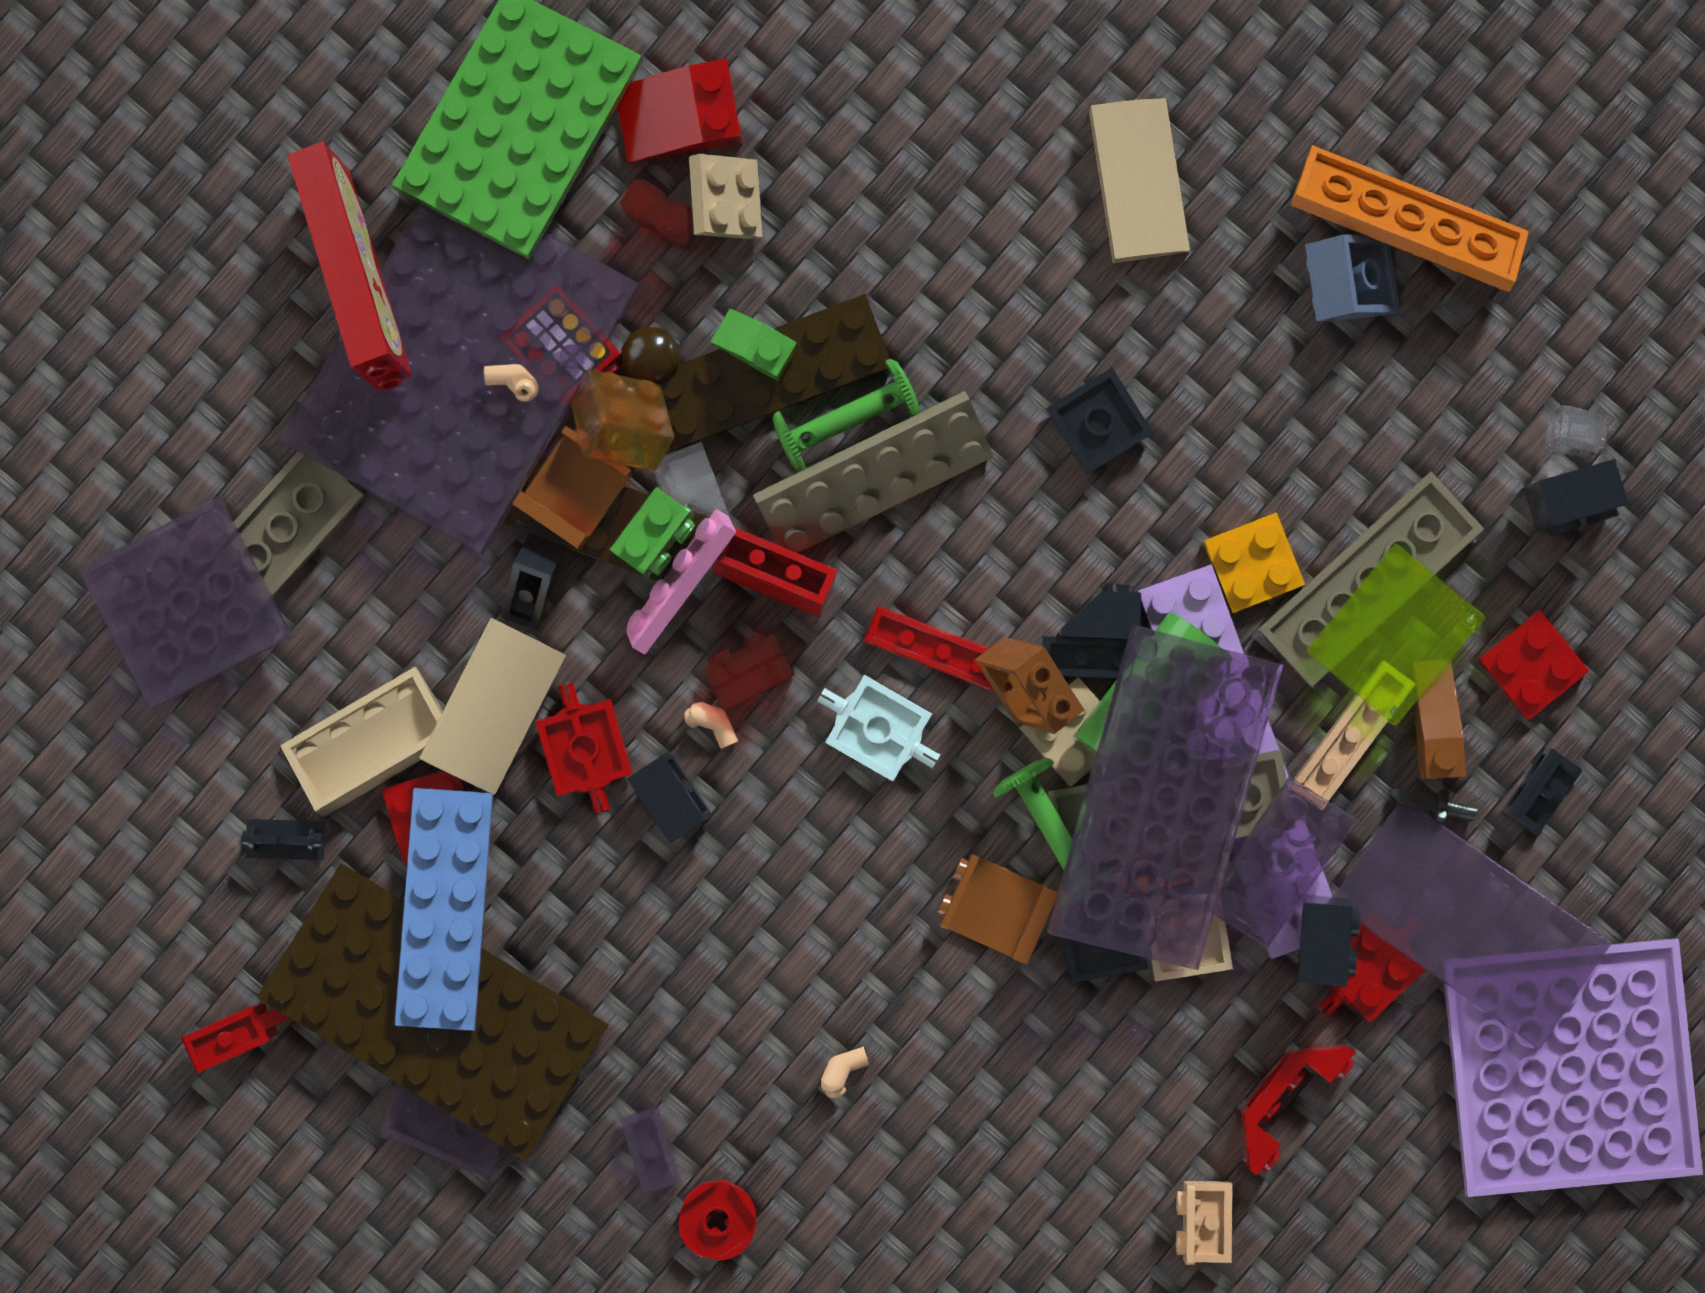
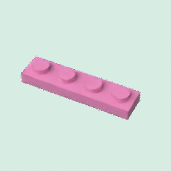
(686, 572)

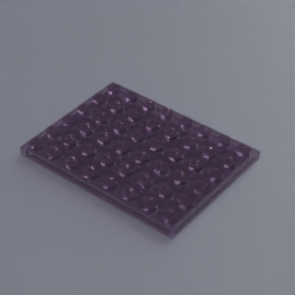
(443, 437)

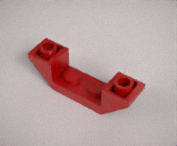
(1327, 1061)

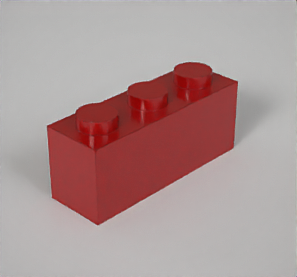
(776, 572)

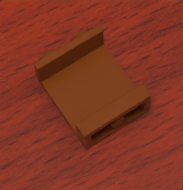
(572, 491)
(997, 908)

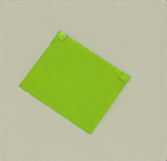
(1395, 634)

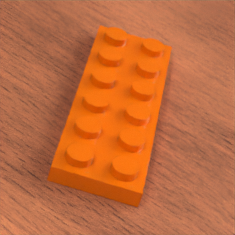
(1410, 218)

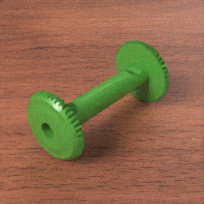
(847, 416)
(1039, 806)

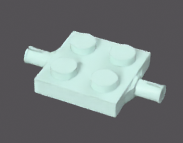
(878, 728)

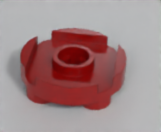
(713, 1242)

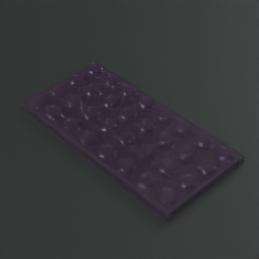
(1165, 798)

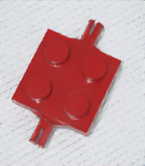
(584, 747)
(1379, 977)

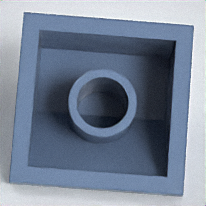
(1351, 278)

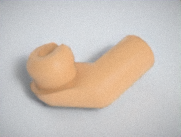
(515, 377)
(712, 718)
(838, 1069)

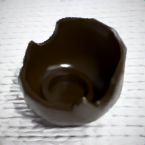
(650, 355)

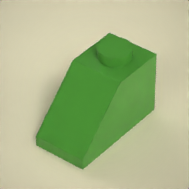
(755, 344)

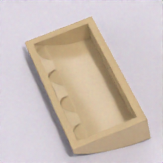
(1139, 179)
(492, 706)
(364, 742)

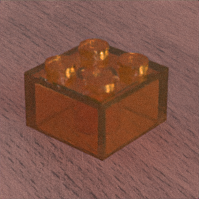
(622, 420)

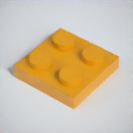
(1253, 563)

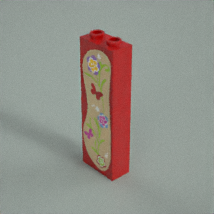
(350, 267)

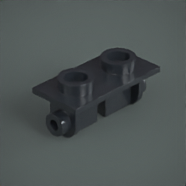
(284, 839)

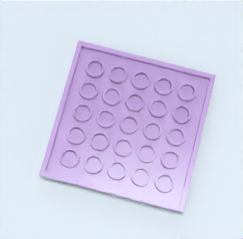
(1600, 1096)

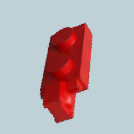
(232, 1036)

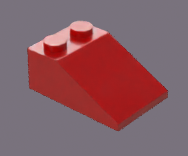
(679, 112)

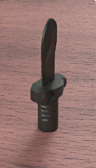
(1441, 806)

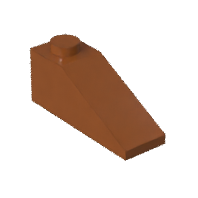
(1439, 729)

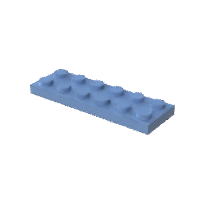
(444, 909)

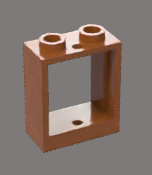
(1037, 688)

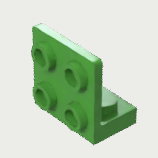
(653, 533)

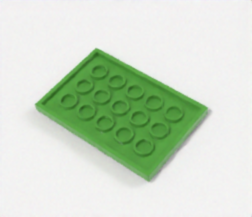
(517, 123)

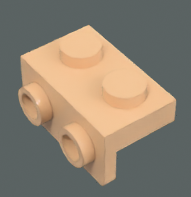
(1206, 1222)

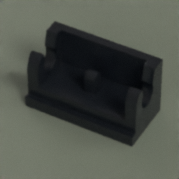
(1541, 791)
(670, 797)

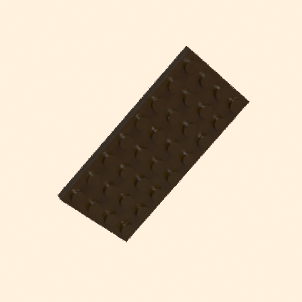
(495, 1079)

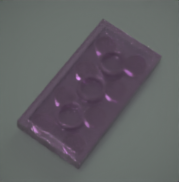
(1280, 861)

